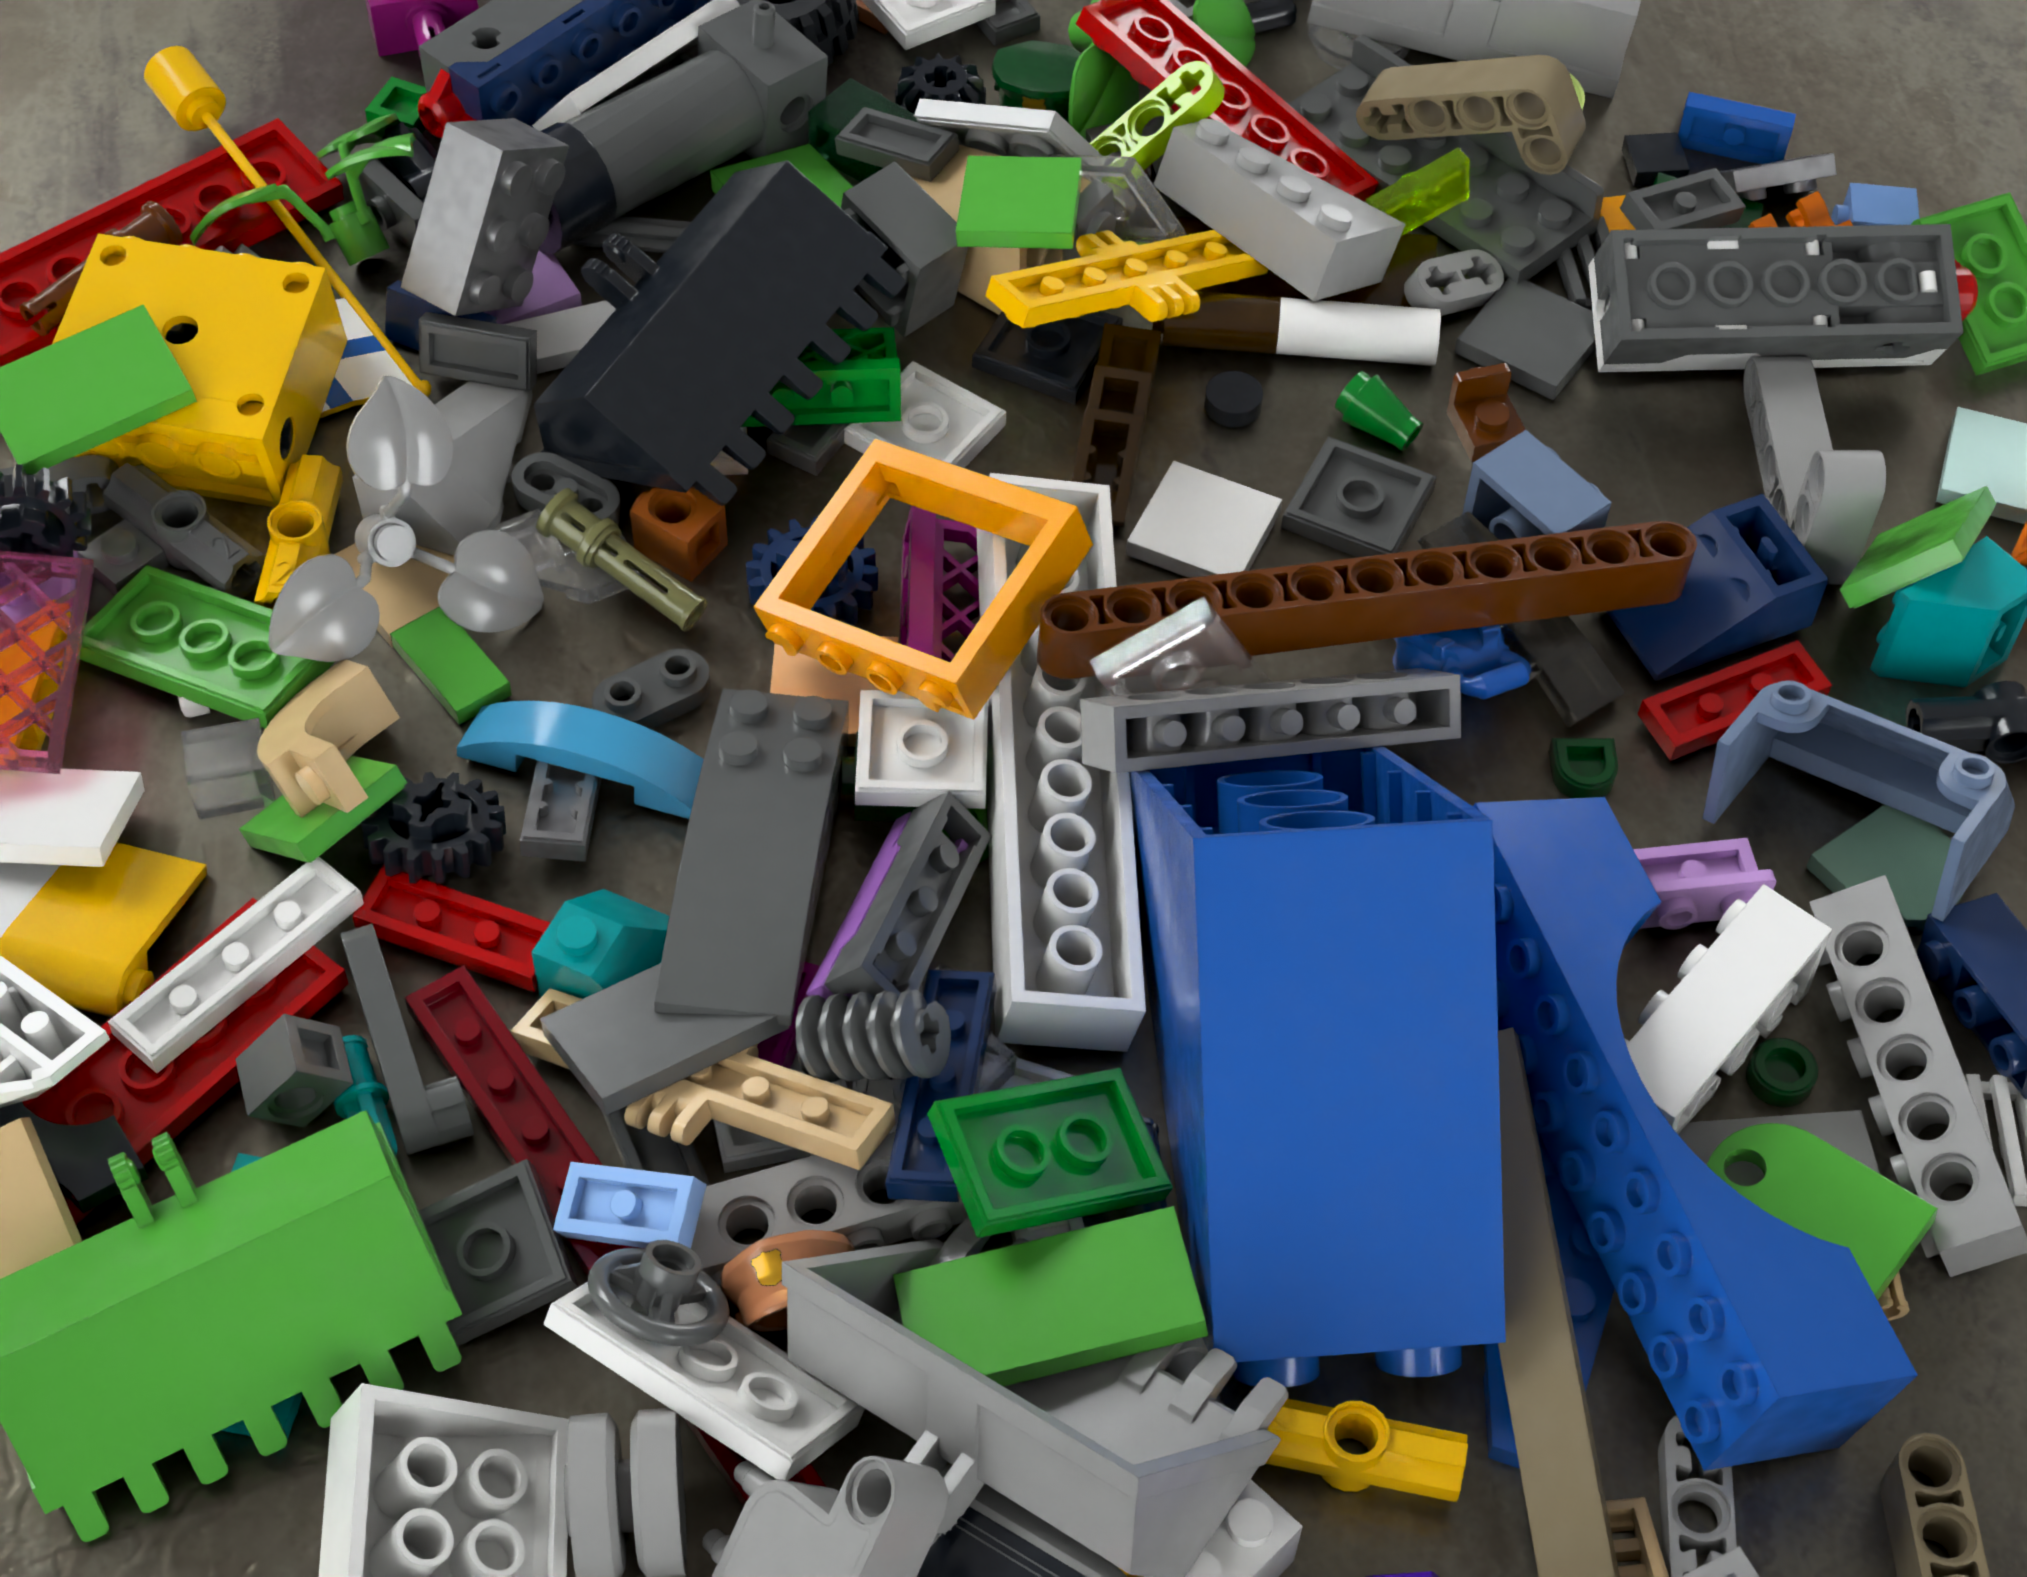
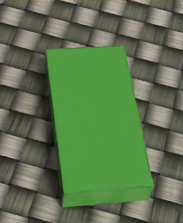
(450, 665)

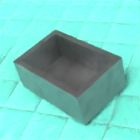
(484, 215)

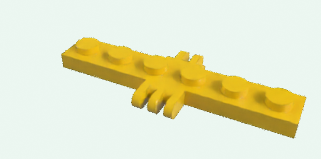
(1112, 273)

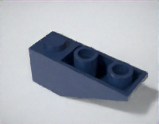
(1982, 970)

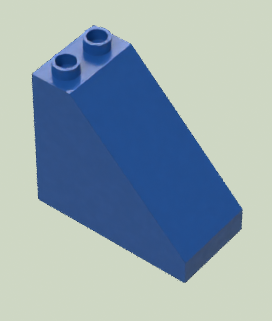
(1327, 1056)

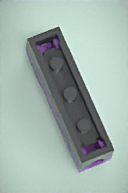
(904, 902)

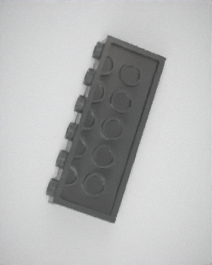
(1510, 208)

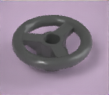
(661, 1280)

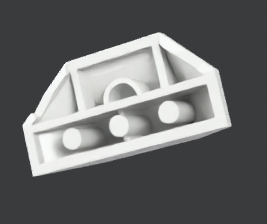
(38, 1036)

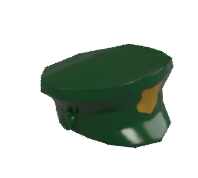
(1035, 75)

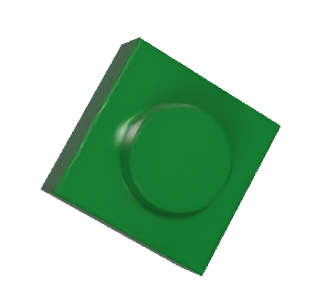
(399, 98)

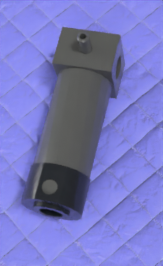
(736, 97)

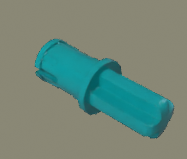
(365, 1091)

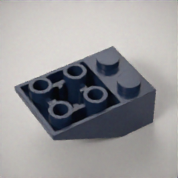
(1742, 589)

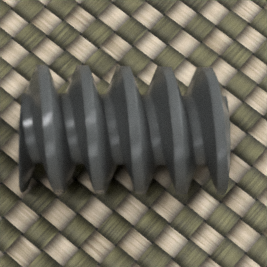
(872, 1036)

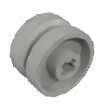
(620, 1496)

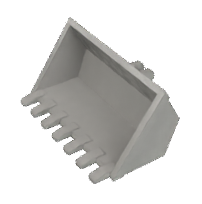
(1096, 1451)

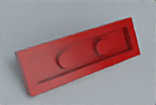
(1706, 707)
(453, 927)

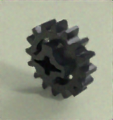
(42, 514)
(436, 828)

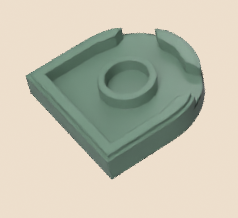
(1890, 845)

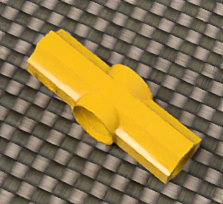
(300, 523)
(1399, 1454)

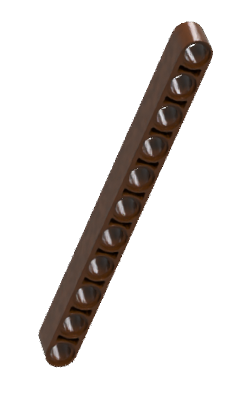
(1386, 593)

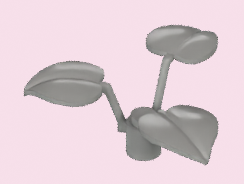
(489, 586)

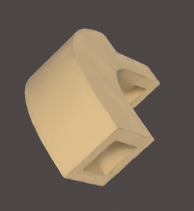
(317, 734)

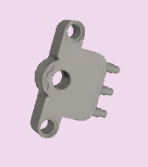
(869, 1528)

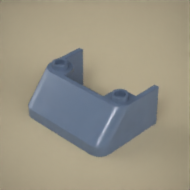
(1874, 760)

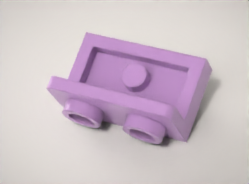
(1701, 880)

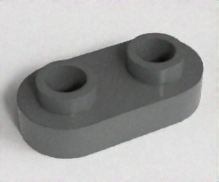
(556, 473)
(655, 690)

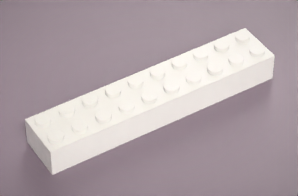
(1058, 829)

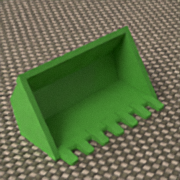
(215, 1315)

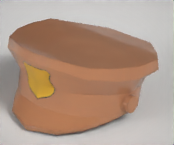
(755, 1275)

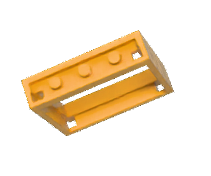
(888, 471)

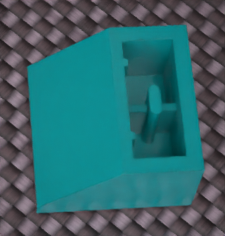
(1956, 620)

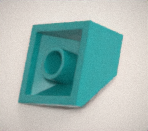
(598, 944)

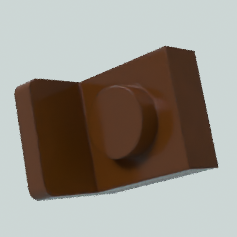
(1482, 409)

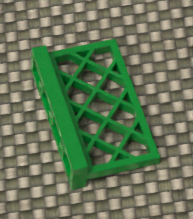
(855, 391)

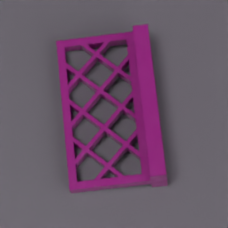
(924, 583)

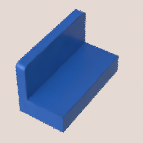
(1735, 129)

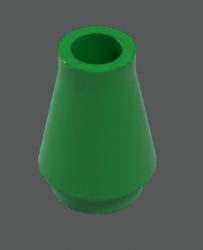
(1378, 411)

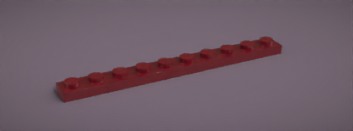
(526, 1123)

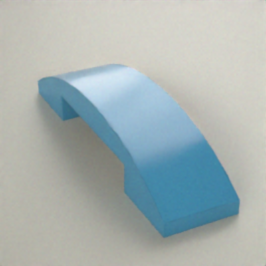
(587, 742)

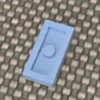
(628, 1206)

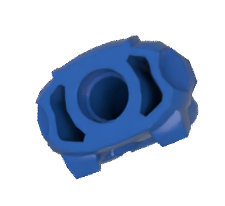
(1475, 654)

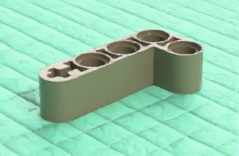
(1483, 96)

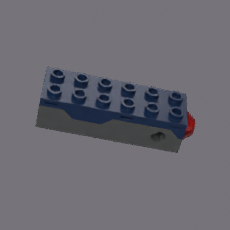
(531, 54)

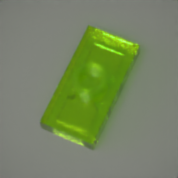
(1427, 191)

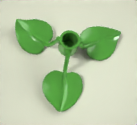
(1106, 91)
(353, 222)

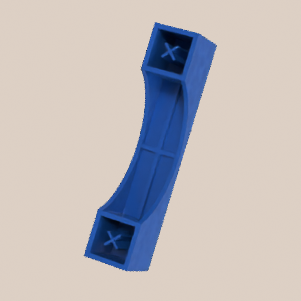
(1743, 1318)

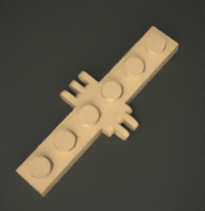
(746, 1095)

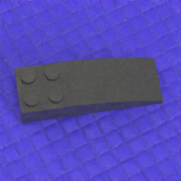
(754, 856)

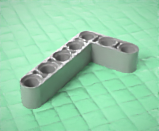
(1818, 491)

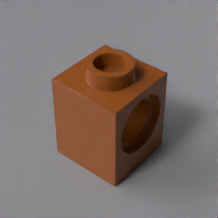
(678, 529)

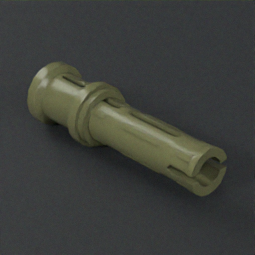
(595, 549)

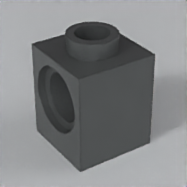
(293, 1071)

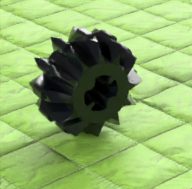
(939, 81)

